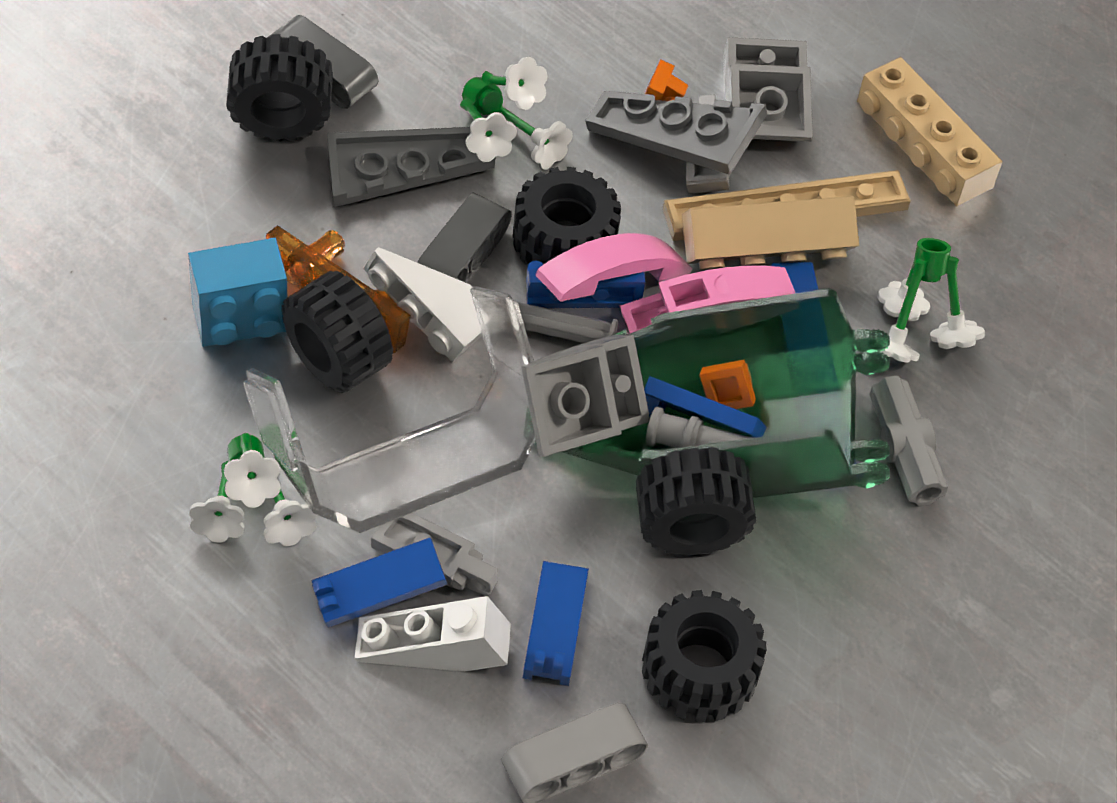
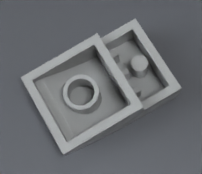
(773, 75)
(585, 393)

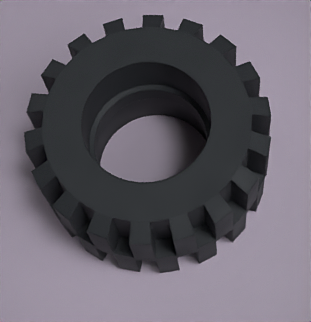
(279, 87)
(562, 197)
(337, 331)
(695, 501)
(712, 624)

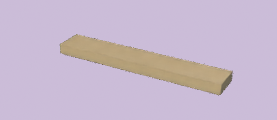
(872, 193)

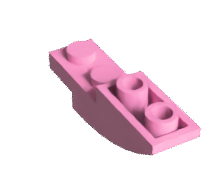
(707, 289)

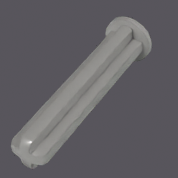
(565, 324)

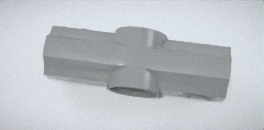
(910, 440)

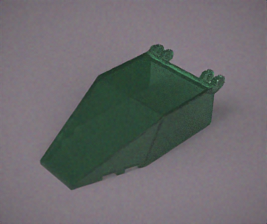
(802, 384)

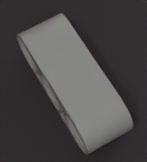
(574, 753)

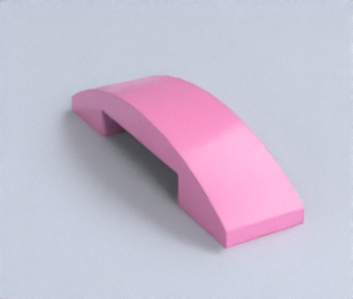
(582, 267)

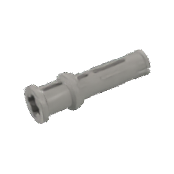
(683, 432)

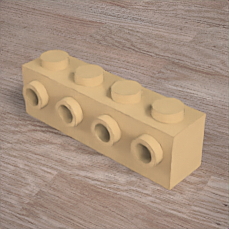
(929, 131)
(770, 230)

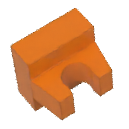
(664, 84)
(729, 384)

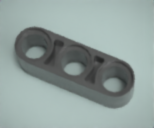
(351, 72)
(467, 238)

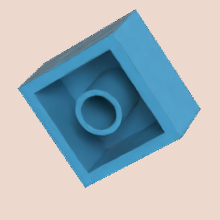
(238, 291)

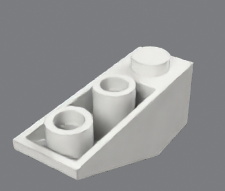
(435, 301)
(439, 636)

